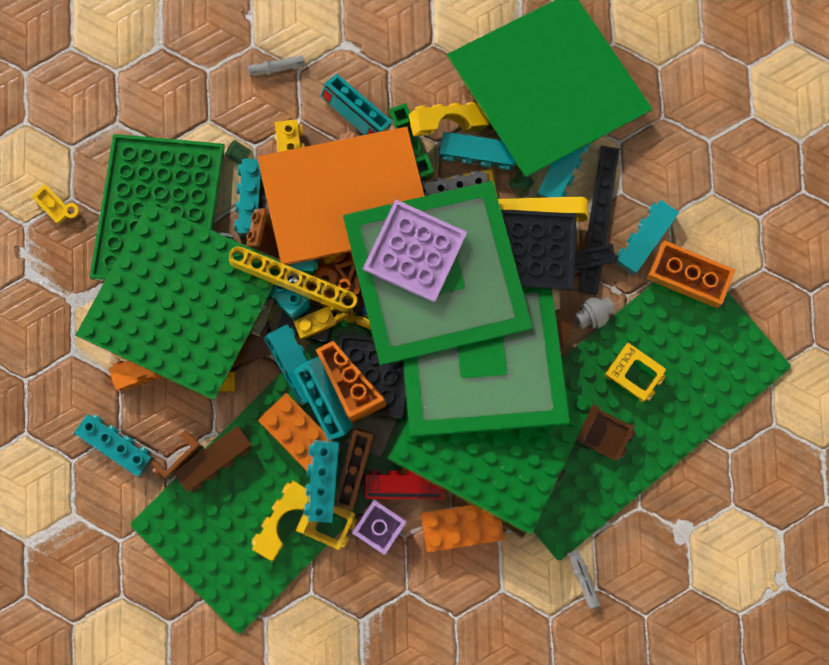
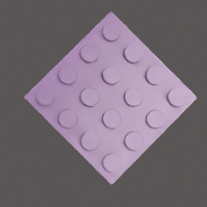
(414, 251)

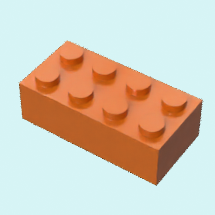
(691, 274)
(293, 429)
(460, 528)

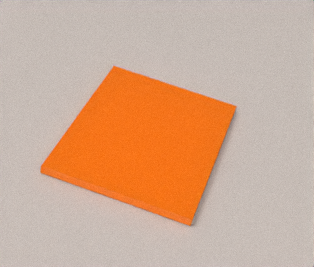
(321, 182)

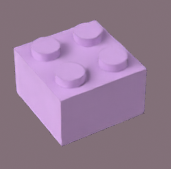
(379, 527)

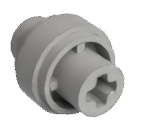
(594, 313)

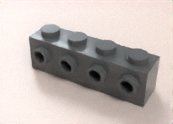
(455, 182)

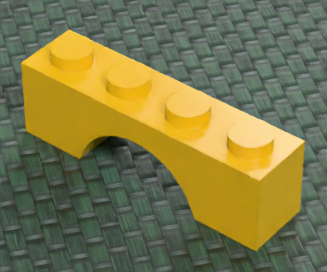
(426, 119)
(268, 542)

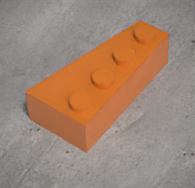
(129, 375)
(352, 387)

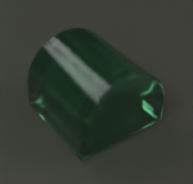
(236, 152)
(521, 184)

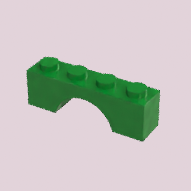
(400, 119)

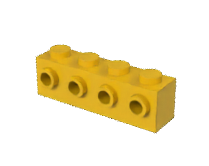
(288, 135)

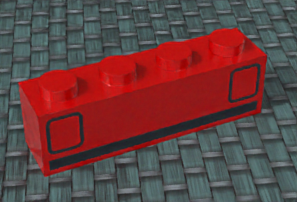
(399, 486)

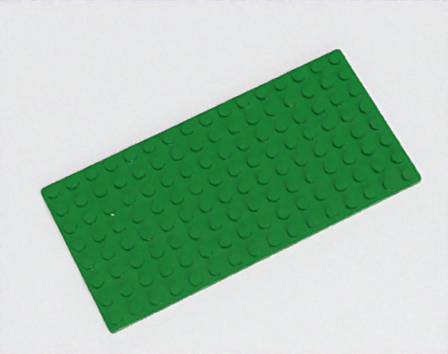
(713, 370)
(211, 531)

